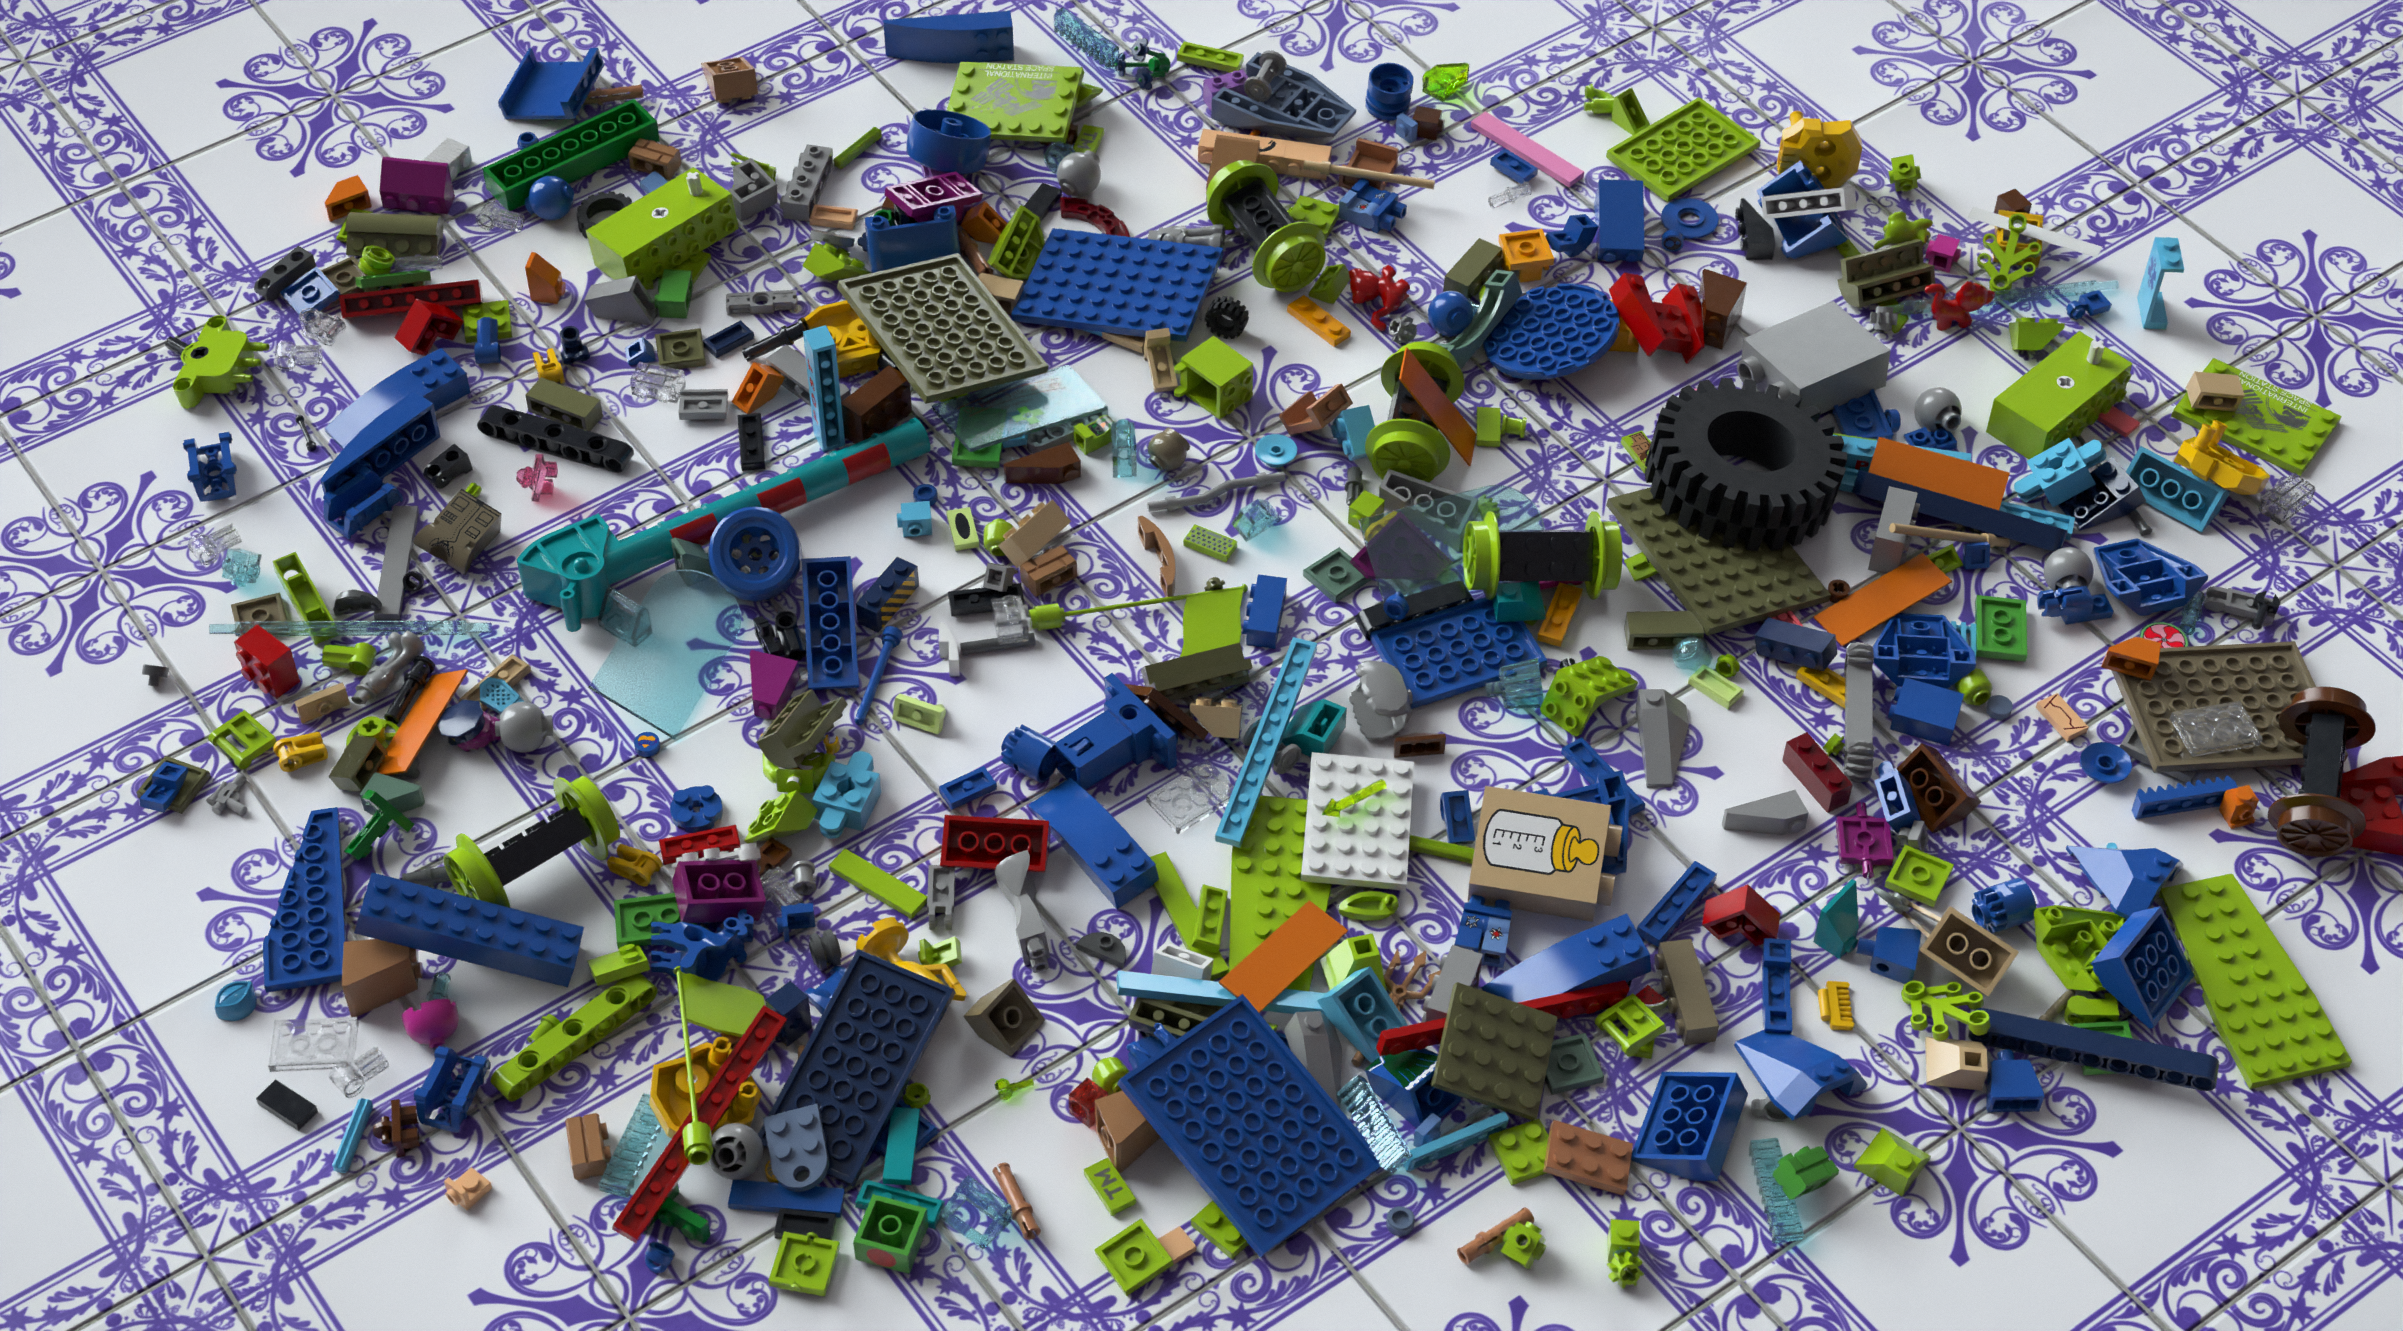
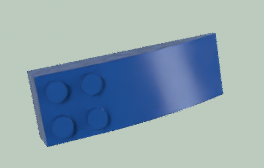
(951, 38)
(432, 376)
(386, 441)
(830, 623)
(1096, 842)
(1585, 960)

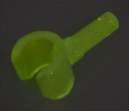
(1007, 1093)

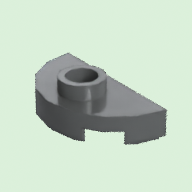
(355, 602)
(1105, 947)

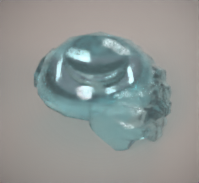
(1055, 154)

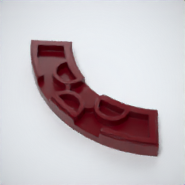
(1096, 215)

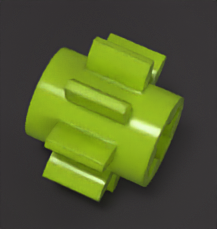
(1630, 1275)

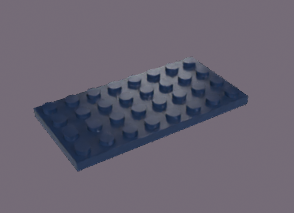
(863, 1057)

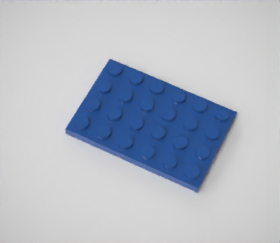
(1454, 650)

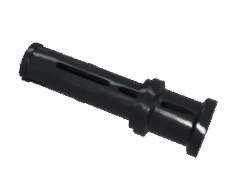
(786, 336)
(413, 682)

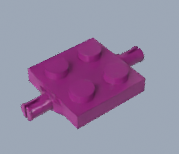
(1864, 840)

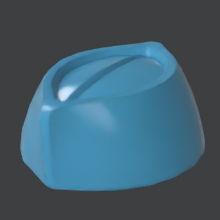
(235, 1001)

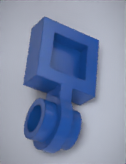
(2092, 302)

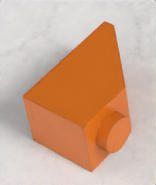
(345, 196)
(983, 223)
(543, 280)
(757, 387)
(2133, 657)

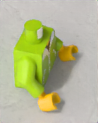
(806, 776)

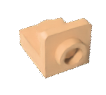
(467, 1188)

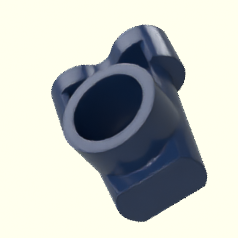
(572, 346)

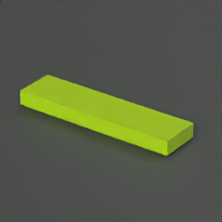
(878, 883)

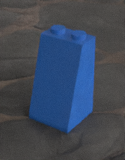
(1620, 220)

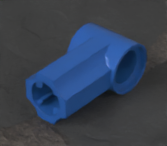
(487, 348)

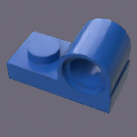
(1457, 814)

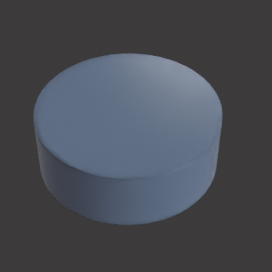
(1999, 707)
(1400, 1221)

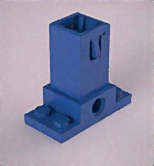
(1114, 738)

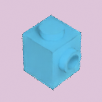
(915, 519)

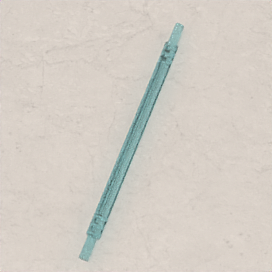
(2016, 295)
(353, 628)

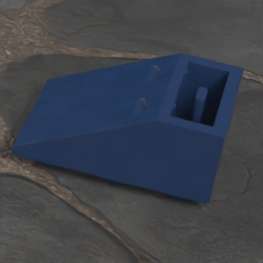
(2107, 500)

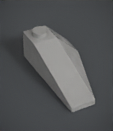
(1662, 734)
(1318, 1048)

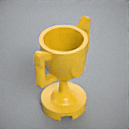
(890, 939)

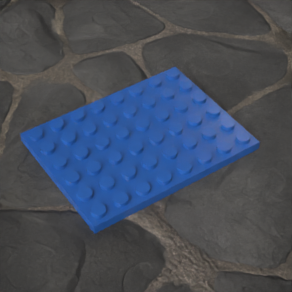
(1118, 284)
(1250, 1124)

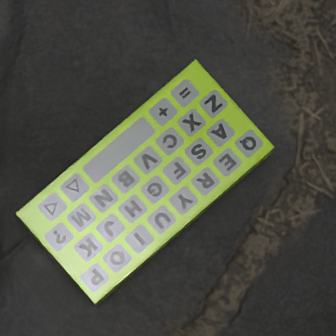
(1210, 543)

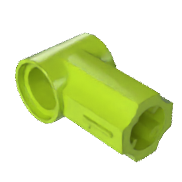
(356, 659)

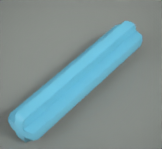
(352, 1135)

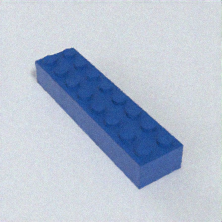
(469, 930)

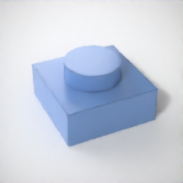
(1406, 128)
(1427, 1131)

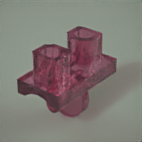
(535, 477)

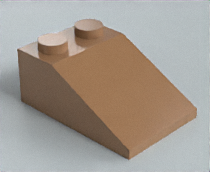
(730, 79)

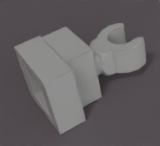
(999, 577)

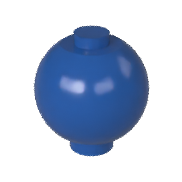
(550, 198)
(1450, 313)

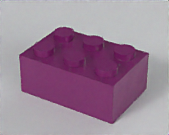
(717, 890)

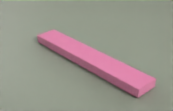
(1527, 149)

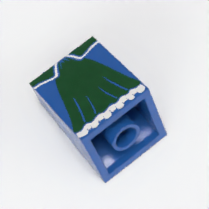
(1406, 1085)

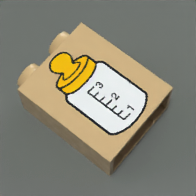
(1543, 853)

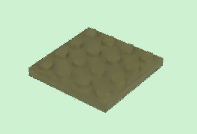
(1494, 1051)

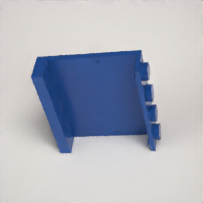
(550, 88)

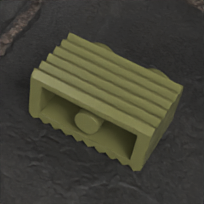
(358, 763)

